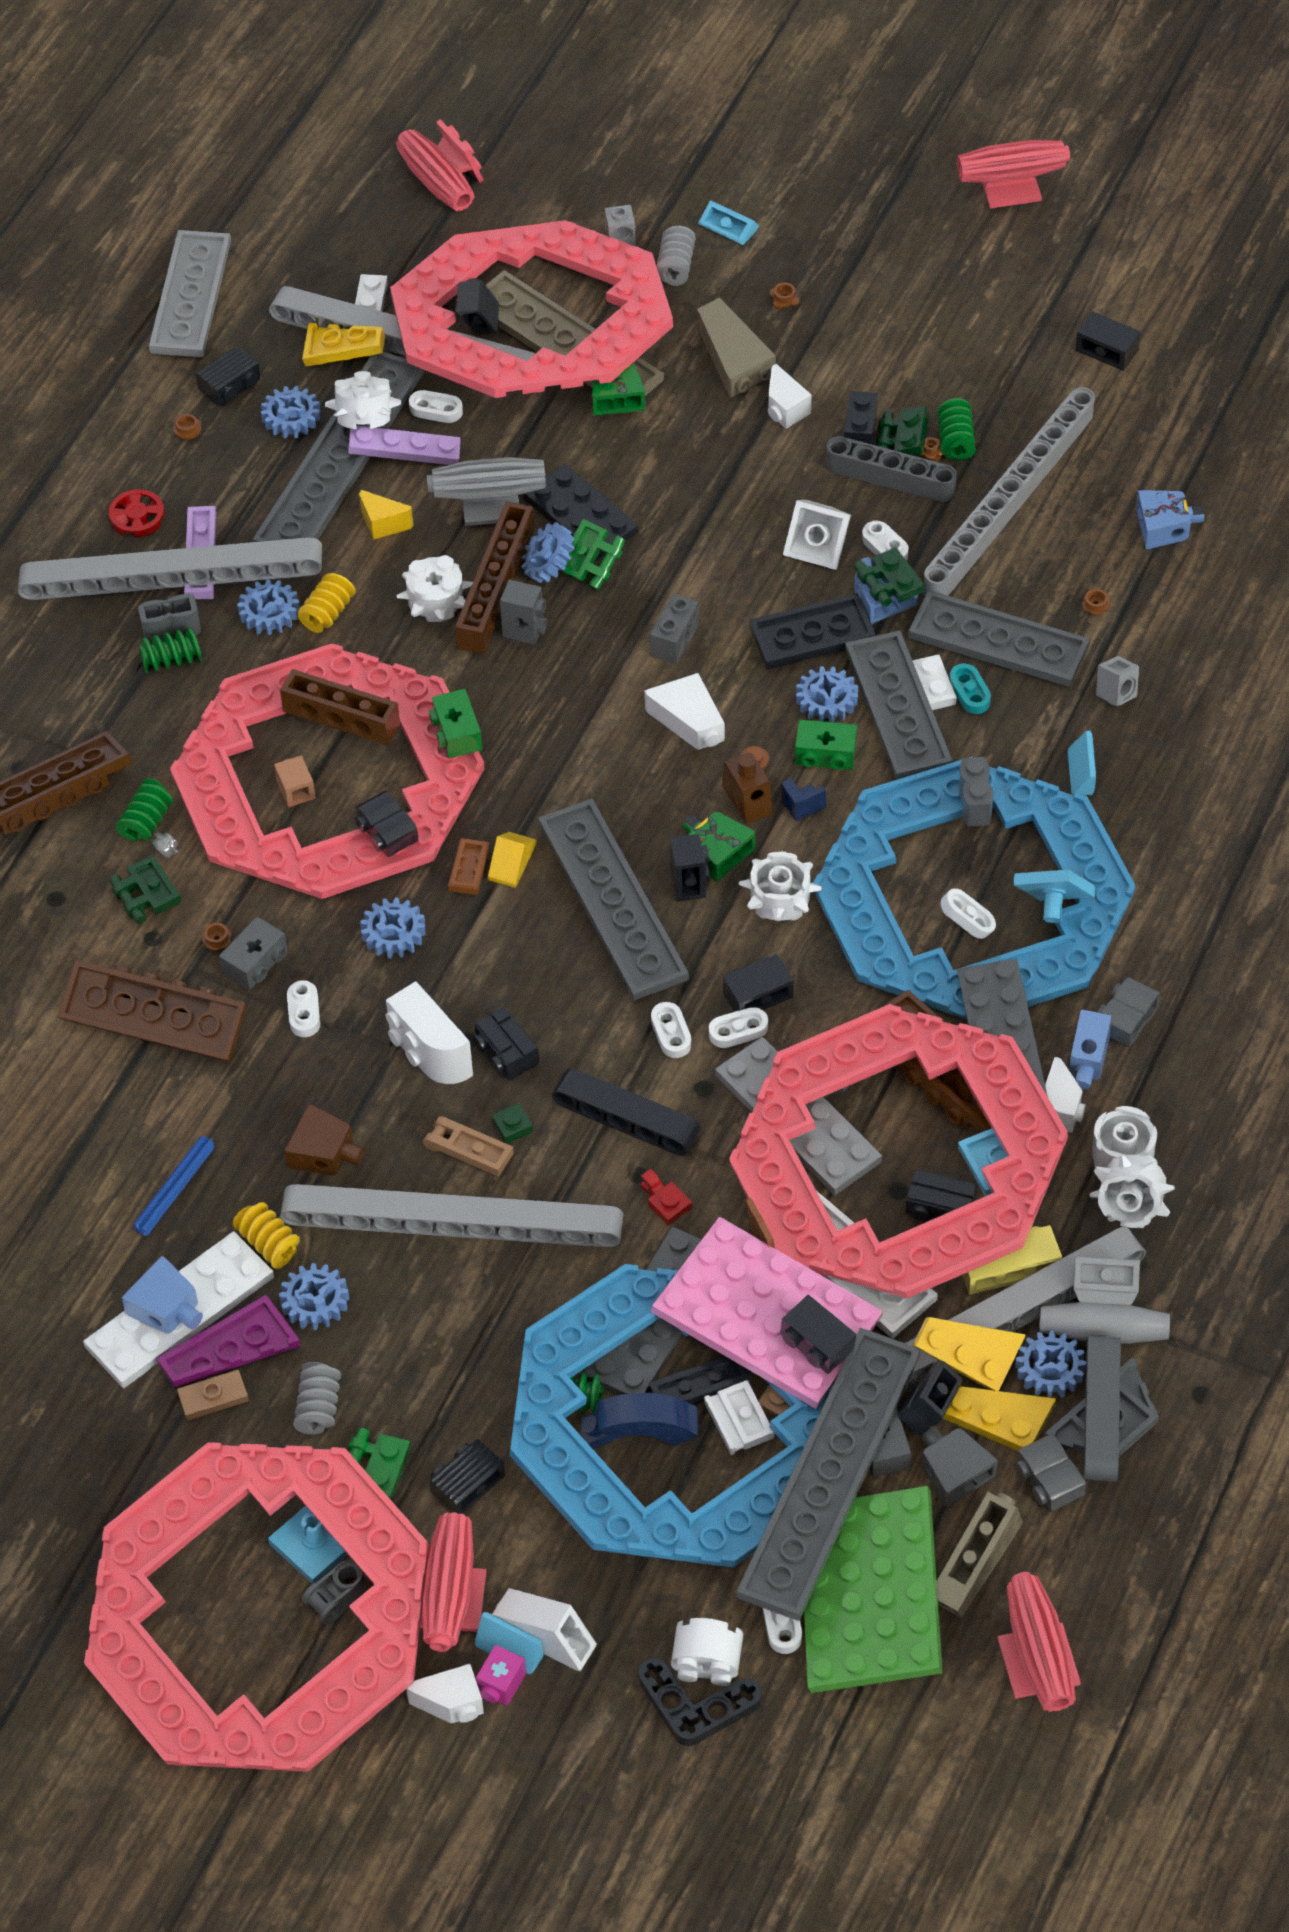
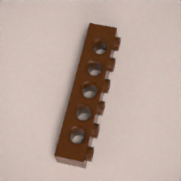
(496, 569)

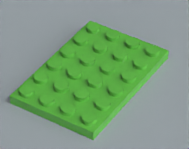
(876, 1597)

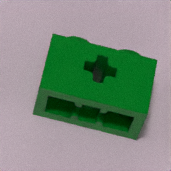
(456, 723)
(826, 744)

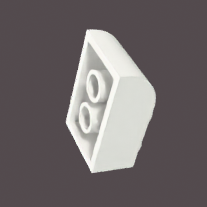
(428, 1036)

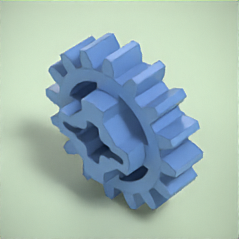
(290, 412)
(547, 552)
(271, 607)
(827, 694)
(393, 928)
(313, 1298)
(1050, 1364)

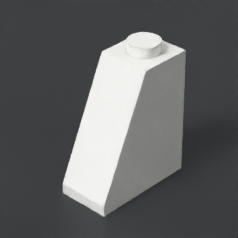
(687, 711)
(551, 1621)

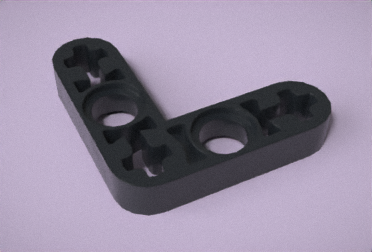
(689, 1713)

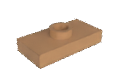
(212, 1395)

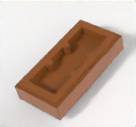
(469, 866)

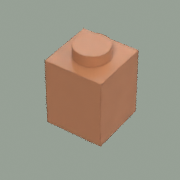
(294, 781)

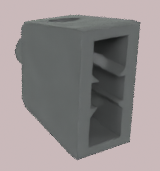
(955, 1464)

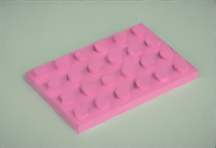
(735, 1299)

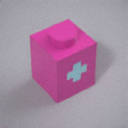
(500, 1676)

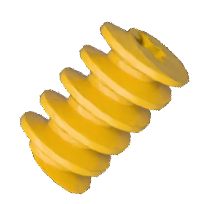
(326, 602)
(267, 1234)

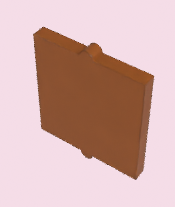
(758, 1225)

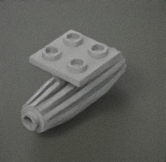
(487, 485)

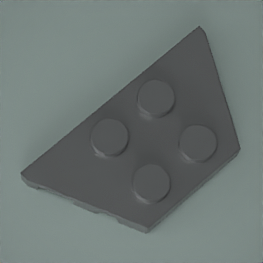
(1135, 1416)

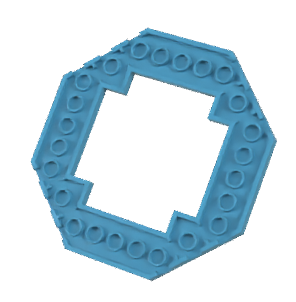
(932, 797)
(582, 1483)

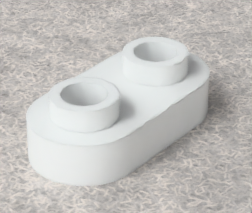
(435, 406)
(880, 538)
(968, 913)
(303, 1006)
(737, 1027)
(671, 1032)
(778, 1626)

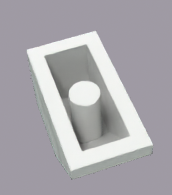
(787, 399)
(1065, 1094)
(448, 1695)

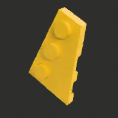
(338, 344)
(970, 1349)
(1001, 1416)

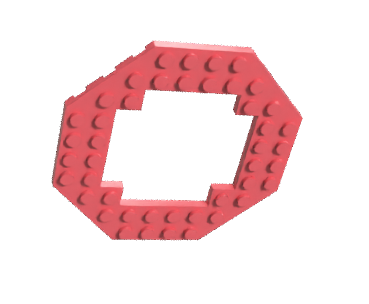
(600, 356)
(345, 861)
(943, 1246)
(335, 1699)

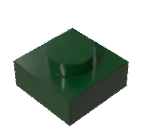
(512, 1123)

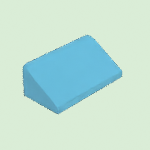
(728, 223)
(1082, 765)
(498, 1632)

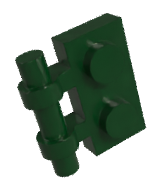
(909, 430)
(896, 574)
(153, 885)

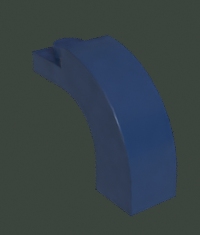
(640, 1414)

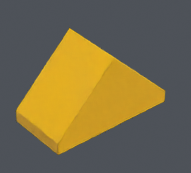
(384, 515)
(510, 858)

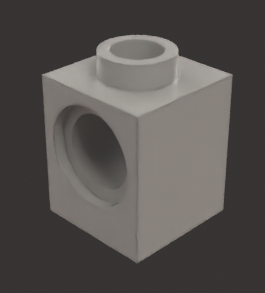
(620, 224)
(1117, 680)

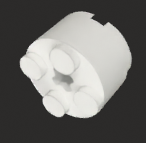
(1122, 1132)
(706, 1651)

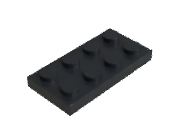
(572, 499)
(810, 630)

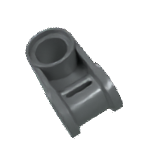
(332, 1597)

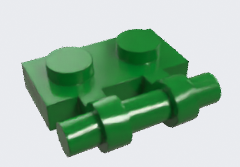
(588, 543)
(385, 1456)

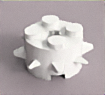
(362, 401)
(434, 588)
(780, 886)
(1132, 1190)

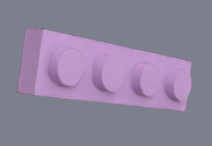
(404, 445)
(201, 533)

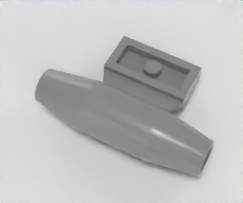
(1105, 1305)

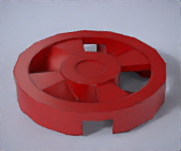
(136, 513)

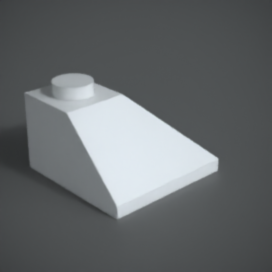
(816, 533)

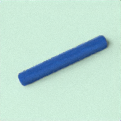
(173, 1186)

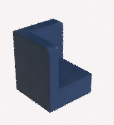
(802, 801)

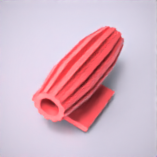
(441, 165)
(1011, 169)
(452, 1586)
(1038, 1649)

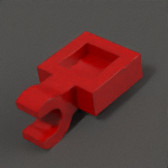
(665, 1201)

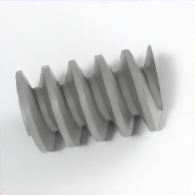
(675, 255)
(316, 1398)

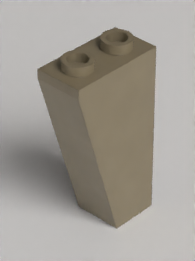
(734, 349)
(978, 1552)

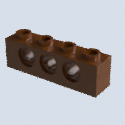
(340, 707)

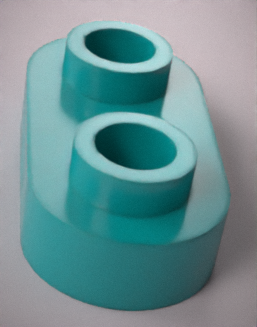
(974, 693)

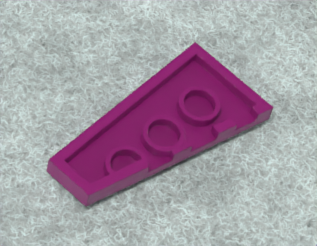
(233, 1342)

